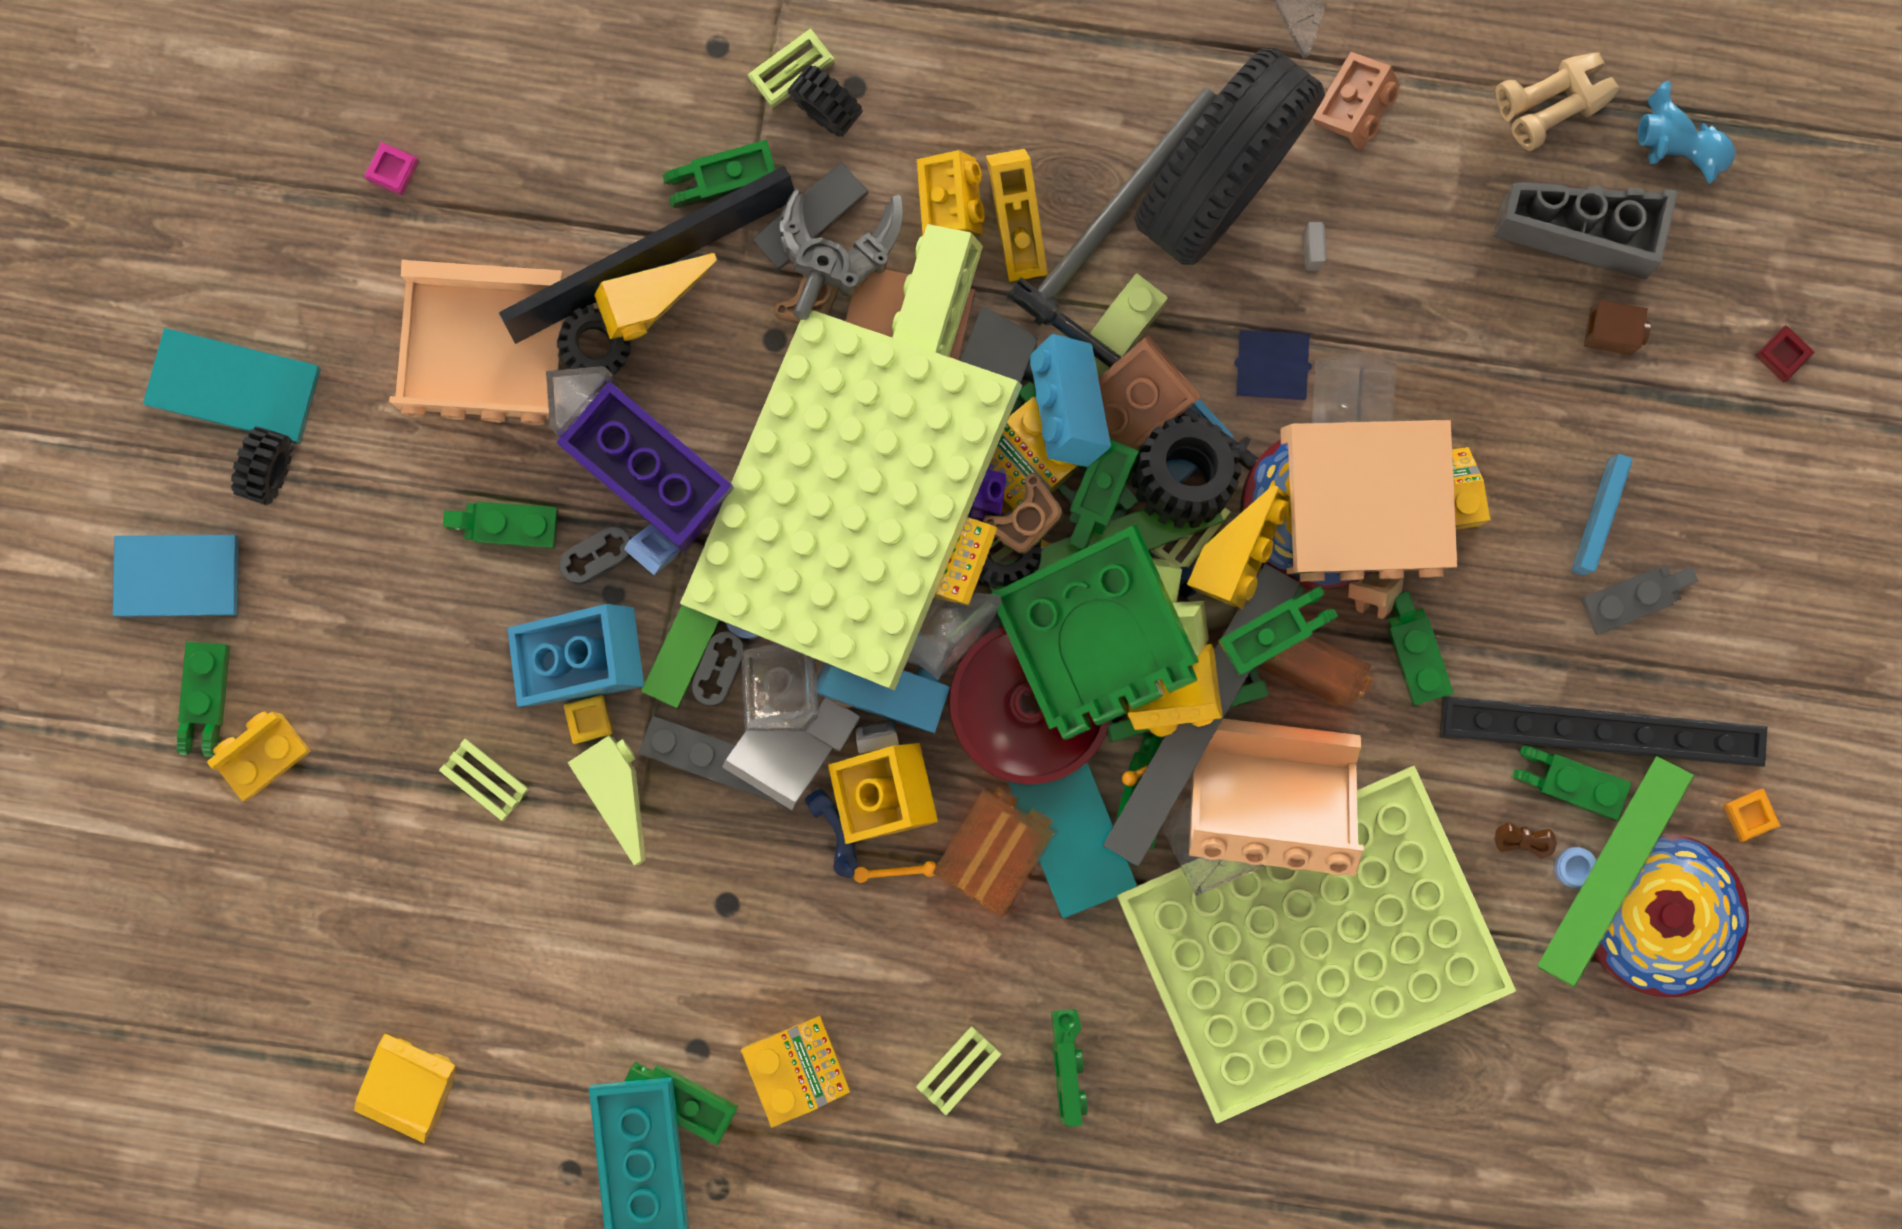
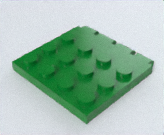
(1097, 633)

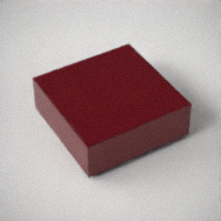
(1784, 353)

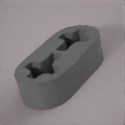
(591, 547)
(709, 665)

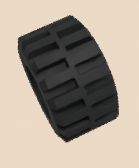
(1201, 447)

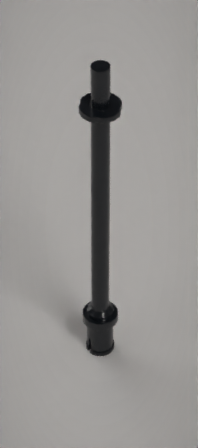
(1049, 313)

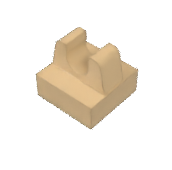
(1376, 592)

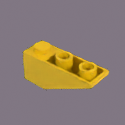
(1234, 556)

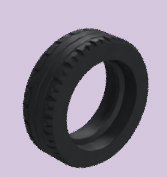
(1228, 155)

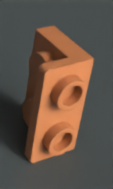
(1358, 99)

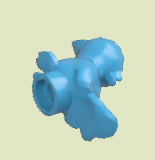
(1673, 134)

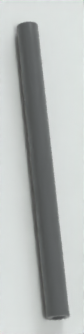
(1125, 197)

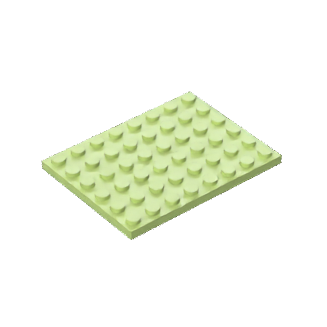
(851, 497)
(1316, 967)

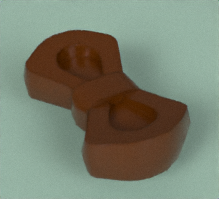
(1539, 843)

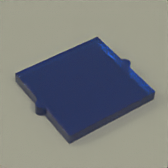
(1272, 365)

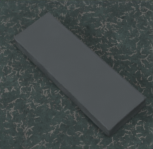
(821, 209)

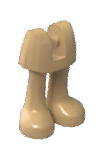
(1571, 78)

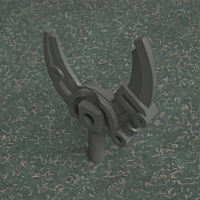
(829, 262)

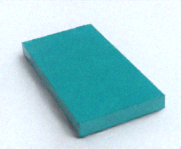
(231, 385)
(1076, 863)
(638, 1154)

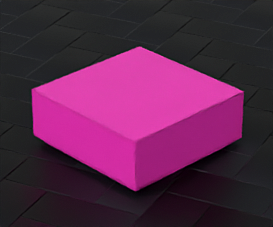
(391, 168)

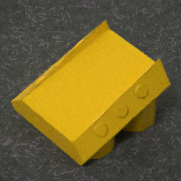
(1192, 704)
(405, 1088)

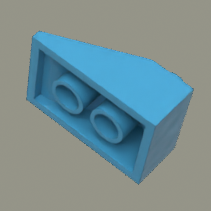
(576, 655)

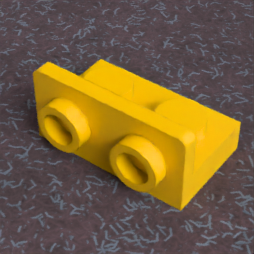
(950, 192)
(258, 754)

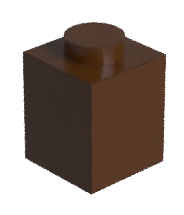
(1617, 327)

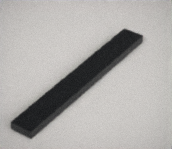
(650, 252)
(1603, 731)

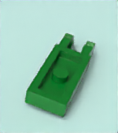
(720, 173)
(1273, 632)
(202, 695)
(1575, 783)

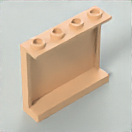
(459, 350)
(1371, 498)
(1277, 798)

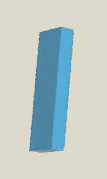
(1602, 515)

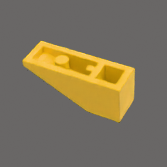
(1017, 214)
(639, 299)

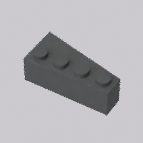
(1590, 225)

